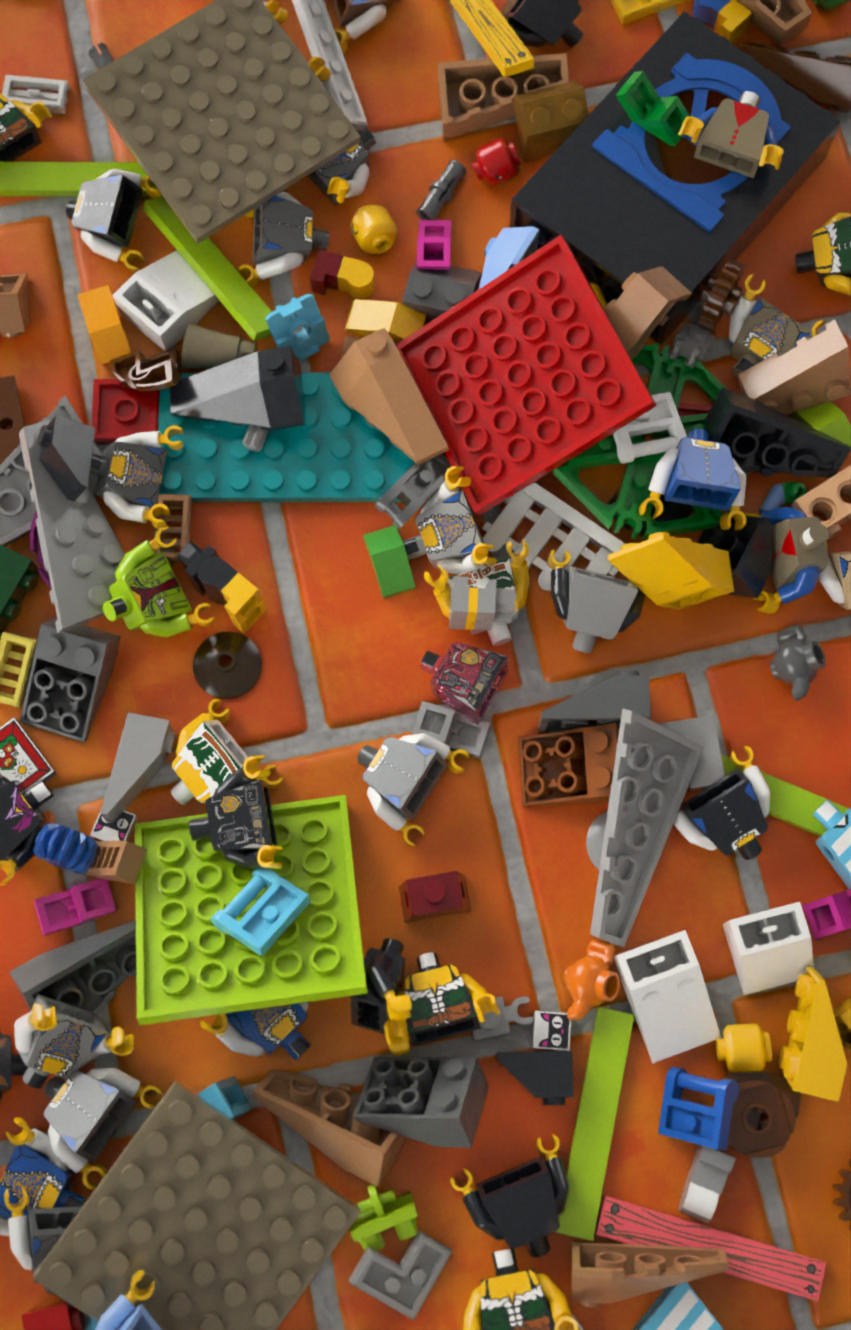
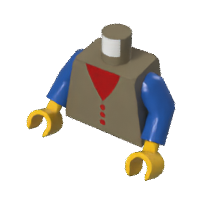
(734, 136)
(797, 555)

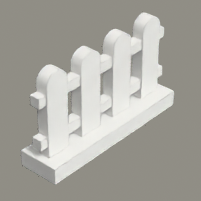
(545, 527)

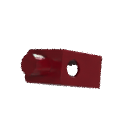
(434, 896)

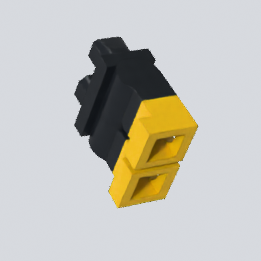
(223, 585)

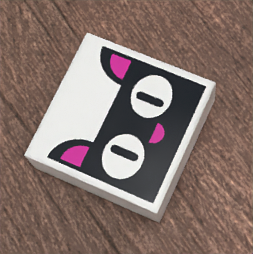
(116, 831)
(551, 1031)

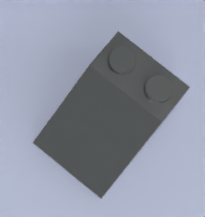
(600, 704)

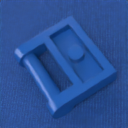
(696, 1121)

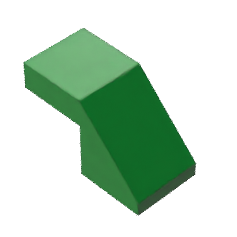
(653, 113)

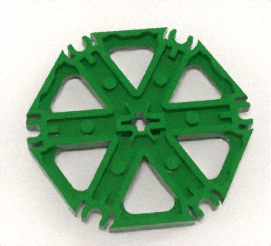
(664, 376)

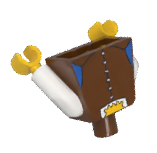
(358, 17)

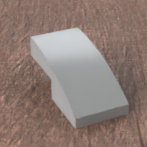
(452, 729)

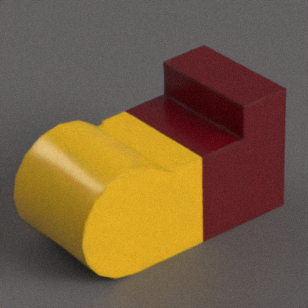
(342, 274)

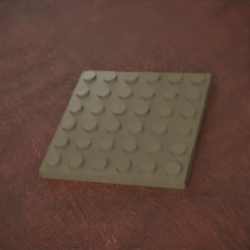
(221, 113)
(207, 1216)

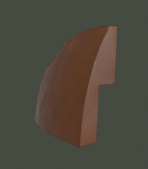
(148, 373)

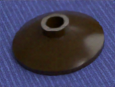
(231, 680)

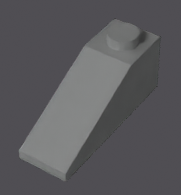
(138, 759)

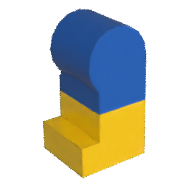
(724, 16)

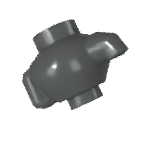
(797, 660)

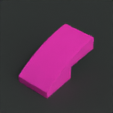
(74, 906)

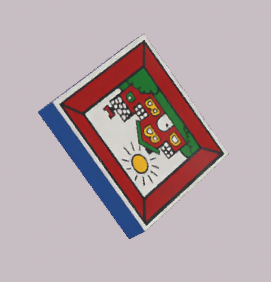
(21, 757)

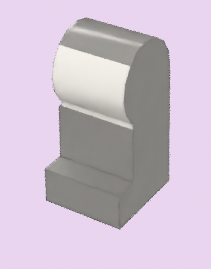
(705, 1183)

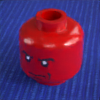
(497, 162)

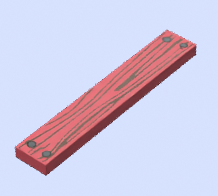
(745, 1256)

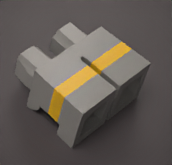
(479, 606)

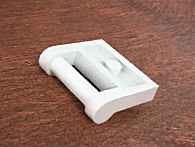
(658, 419)

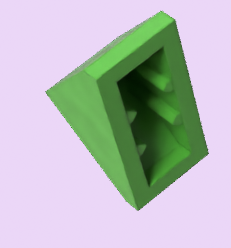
(389, 561)

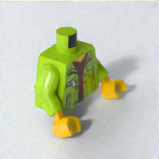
(150, 594)

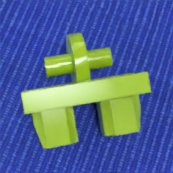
(383, 1212)

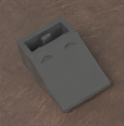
(68, 679)
(425, 1098)

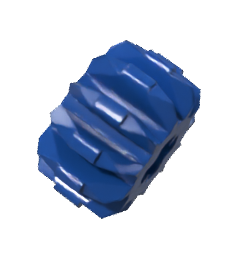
(65, 848)

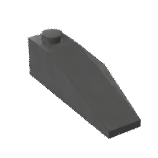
(80, 971)

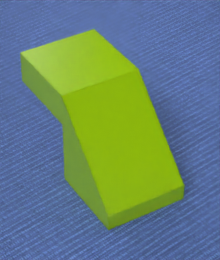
(826, 419)

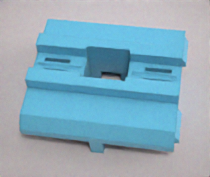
(296, 314)

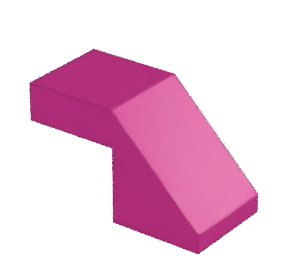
(434, 245)
(829, 914)

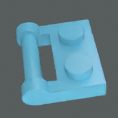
(268, 916)

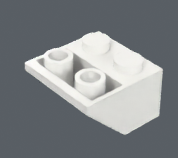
(769, 947)

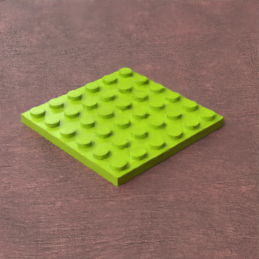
(197, 970)

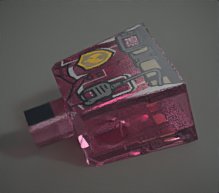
(466, 678)

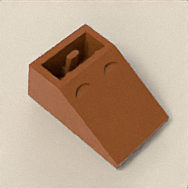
(568, 766)

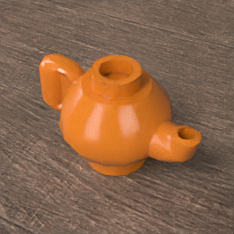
(591, 979)

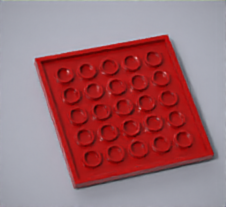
(524, 375)

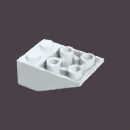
(165, 299)
(667, 996)

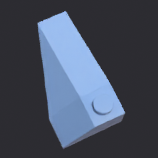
(507, 251)

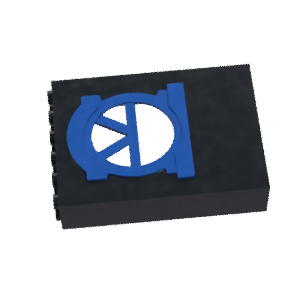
(631, 216)

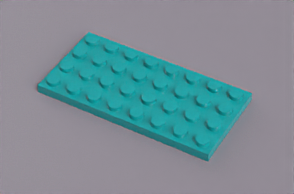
(324, 461)

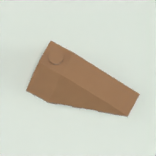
(383, 391)

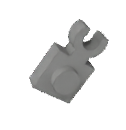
(692, 343)
(499, 1025)

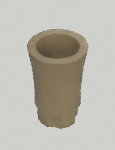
(211, 348)

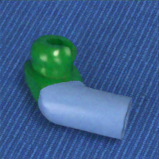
(782, 495)

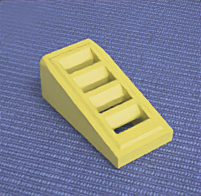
(6, 644)

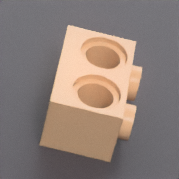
(828, 501)

